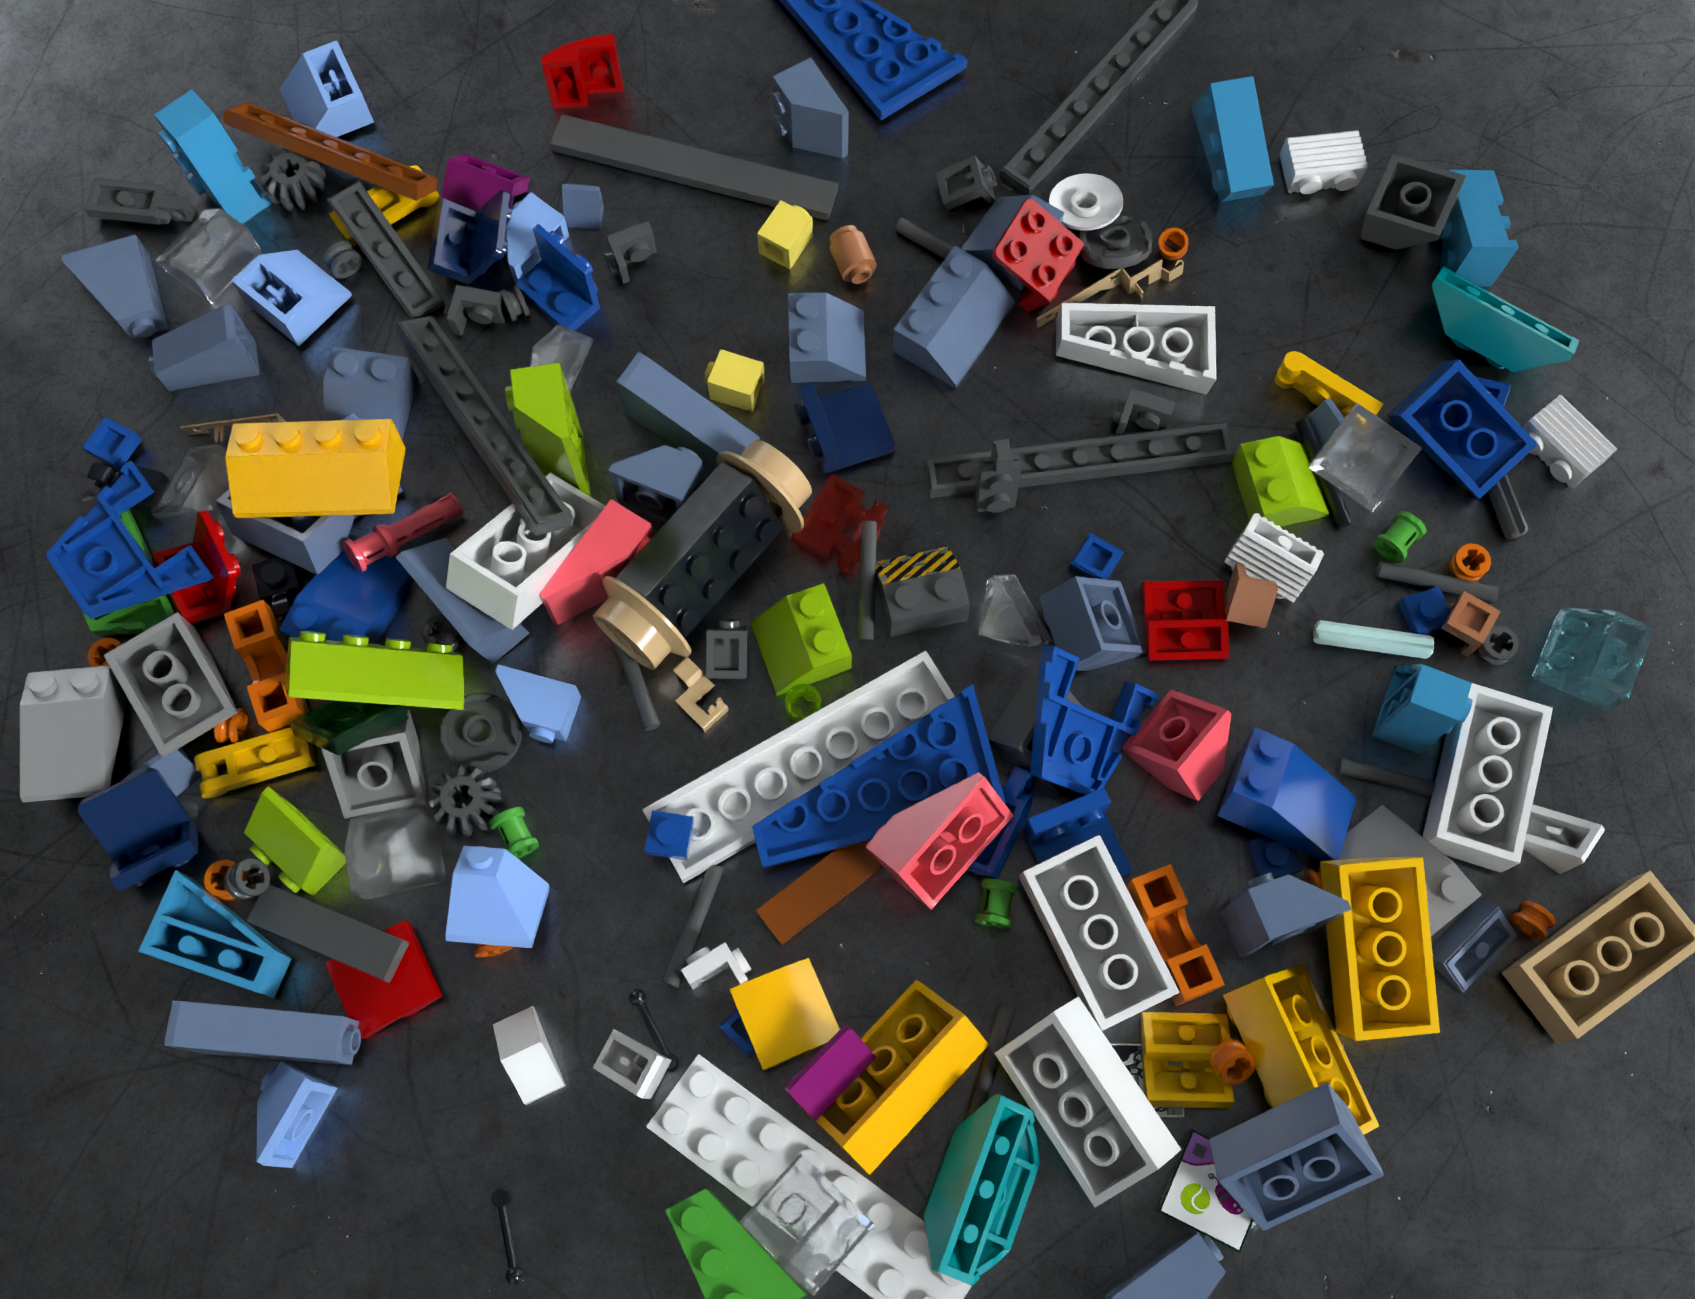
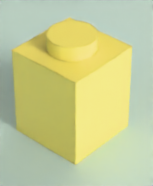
(785, 234)
(735, 380)

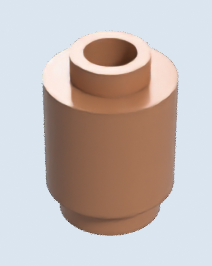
(852, 254)

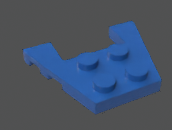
(105, 562)
(1072, 742)

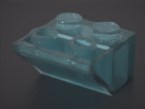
(1594, 655)

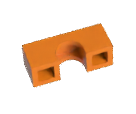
(265, 651)
(1163, 912)

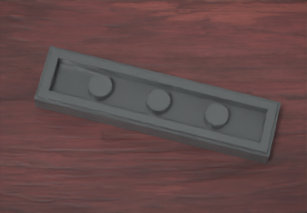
(386, 251)
(328, 932)

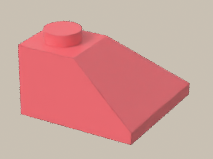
(1182, 743)

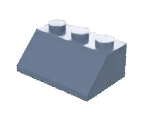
(953, 318)
(302, 540)
(483, 633)
(1277, 911)
(1294, 1157)

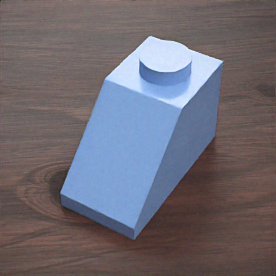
(522, 245)
(541, 703)

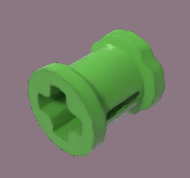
(1399, 537)
(514, 832)
(996, 903)

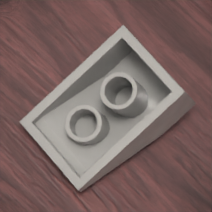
(172, 683)
(69, 732)
(1389, 836)

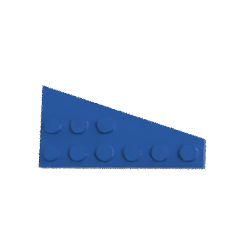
(876, 51)
(882, 782)

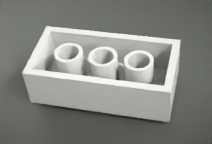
(508, 566)
(1488, 780)
(1098, 933)
(1087, 1102)

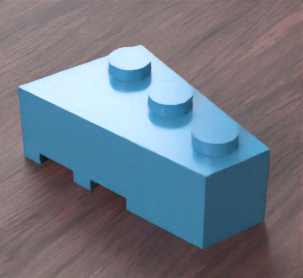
(1234, 138)
(210, 157)
(1475, 231)
(1421, 707)
(211, 939)

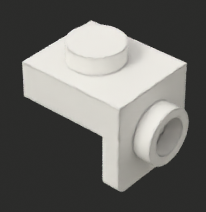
(707, 964)

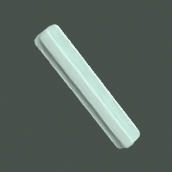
(1373, 639)

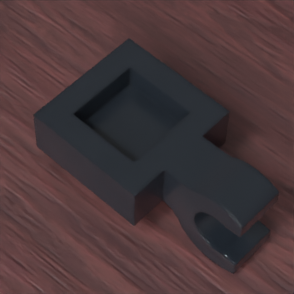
(107, 477)
(277, 583)

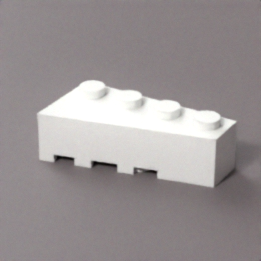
(1144, 341)

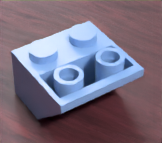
(325, 93)
(290, 292)

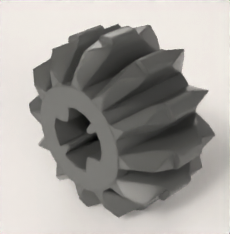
(292, 179)
(447, 805)

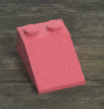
(601, 552)
(940, 837)

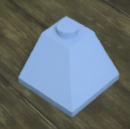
(494, 899)
(288, 1113)

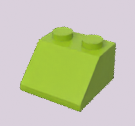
(1278, 482)
(802, 640)
(292, 844)

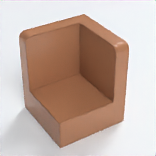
(1249, 598)
(1470, 621)

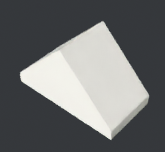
(1560, 839)
(527, 1055)
(632, 1065)

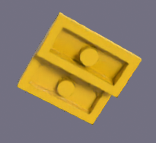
(785, 1013)
(1188, 1040)

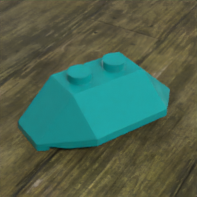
(1496, 327)
(982, 1189)

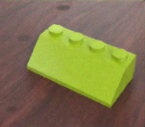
(549, 423)
(374, 672)

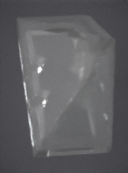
(564, 347)
(1010, 614)

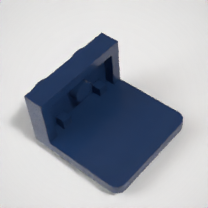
(469, 240)
(843, 426)
(140, 828)

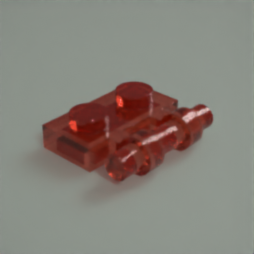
(829, 517)

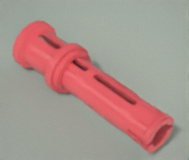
(388, 538)

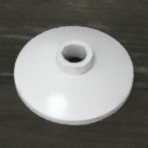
(1087, 200)

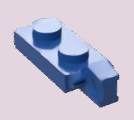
(1019, 802)

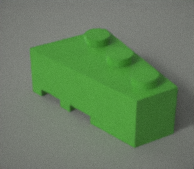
(725, 1255)

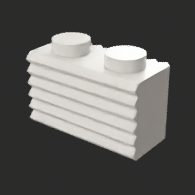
(1323, 162)
(1567, 442)
(1275, 556)

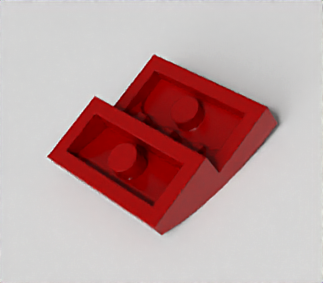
(581, 70)
(1184, 620)
(379, 1002)

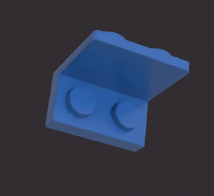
(560, 282)
(1073, 824)

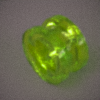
(810, 694)

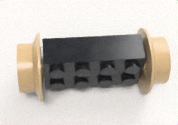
(702, 552)

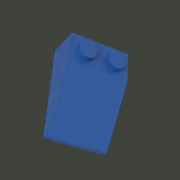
(1462, 428)
(348, 601)
(1287, 797)

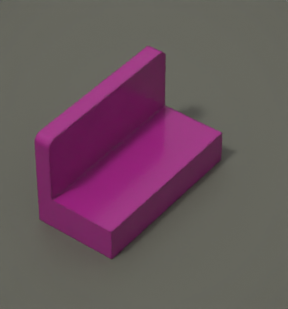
(475, 181)
(830, 1072)

